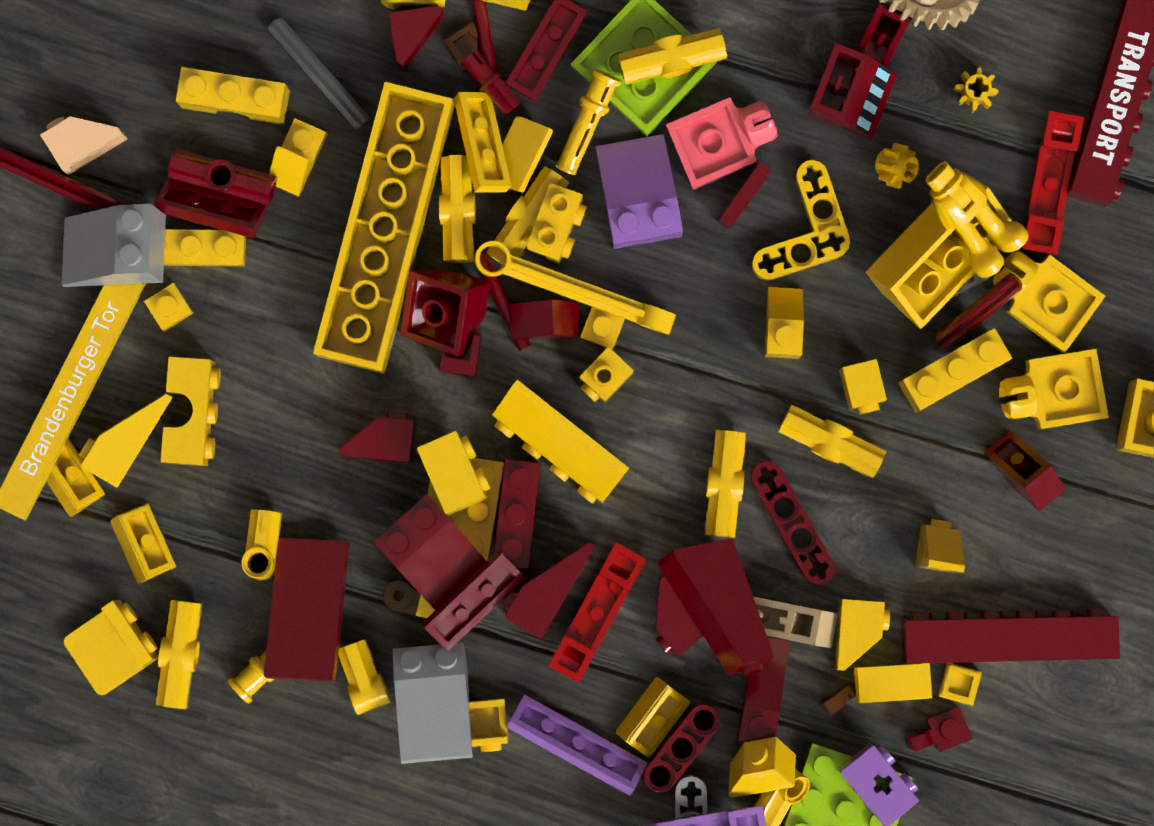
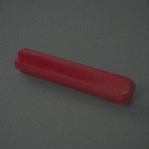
(978, 311)

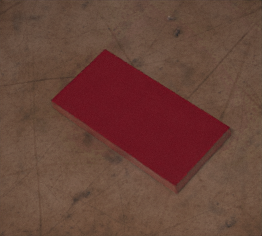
(306, 610)

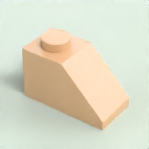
(79, 141)

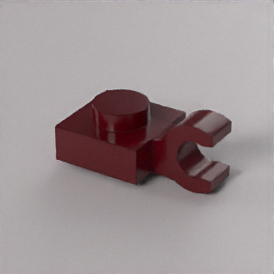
(945, 730)

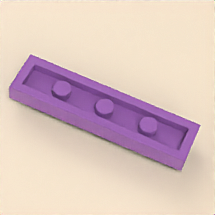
(577, 745)

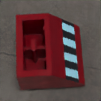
(852, 91)

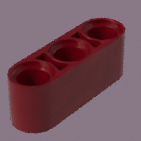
(675, 764)

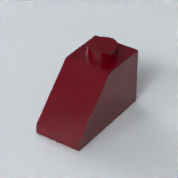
(384, 440)
(1025, 470)
(673, 621)

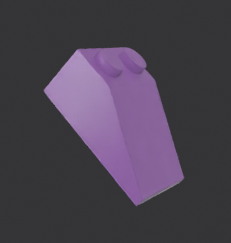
(639, 191)

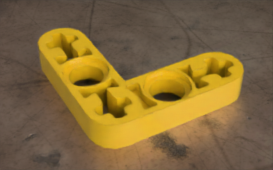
(820, 228)

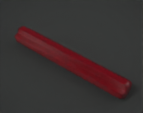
(55, 181)

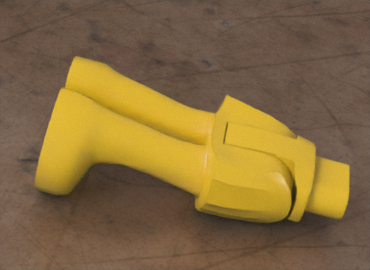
(959, 200)

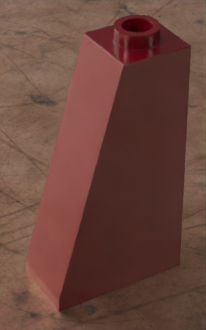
(720, 602)

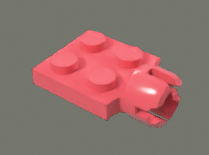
(721, 139)

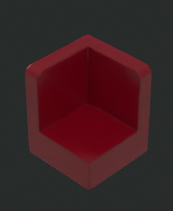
(467, 363)

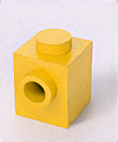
(605, 376)
(863, 386)

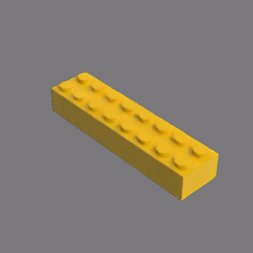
(384, 227)

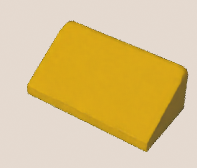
(523, 150)
(71, 483)
(142, 543)
(652, 717)

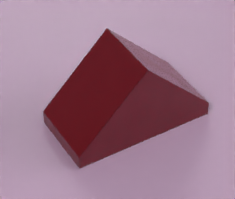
(412, 30)
(883, 34)
(544, 320)

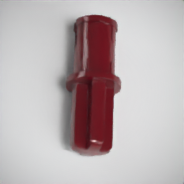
(490, 82)

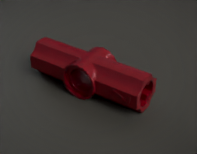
(202, 171)

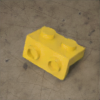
(554, 223)
(488, 724)

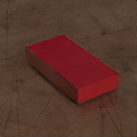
(744, 196)

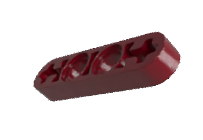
(797, 520)

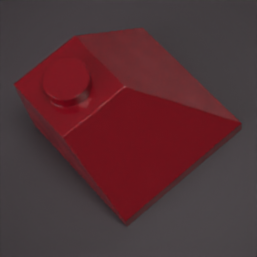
(444, 309)

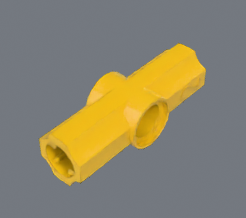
(672, 56)
(457, 210)
(523, 216)
(832, 441)
(725, 484)
(179, 654)

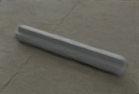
(318, 73)

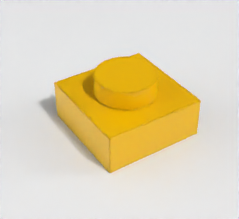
(168, 307)
(602, 328)

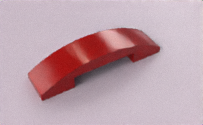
(1051, 182)
(597, 612)

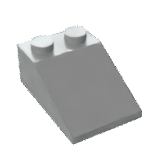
(114, 246)
(432, 703)

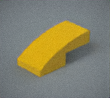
(893, 683)

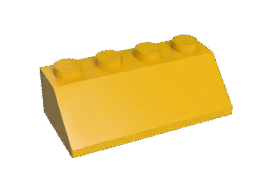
(927, 264)
(560, 442)

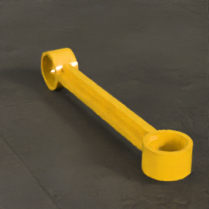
(575, 289)

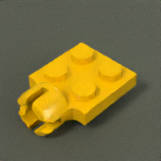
(1052, 299)
(1057, 390)

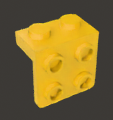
(111, 647)

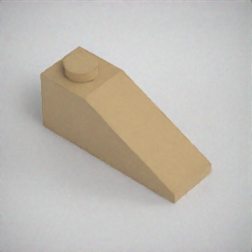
(797, 622)

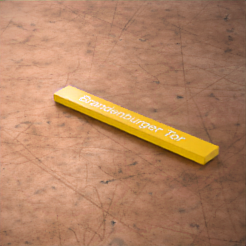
(67, 398)

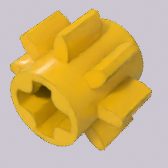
(967, 95)
(897, 165)

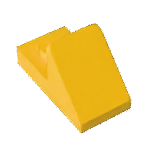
(297, 156)

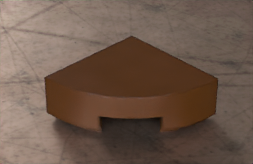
(462, 43)
(837, 699)

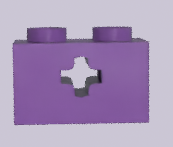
(886, 804)

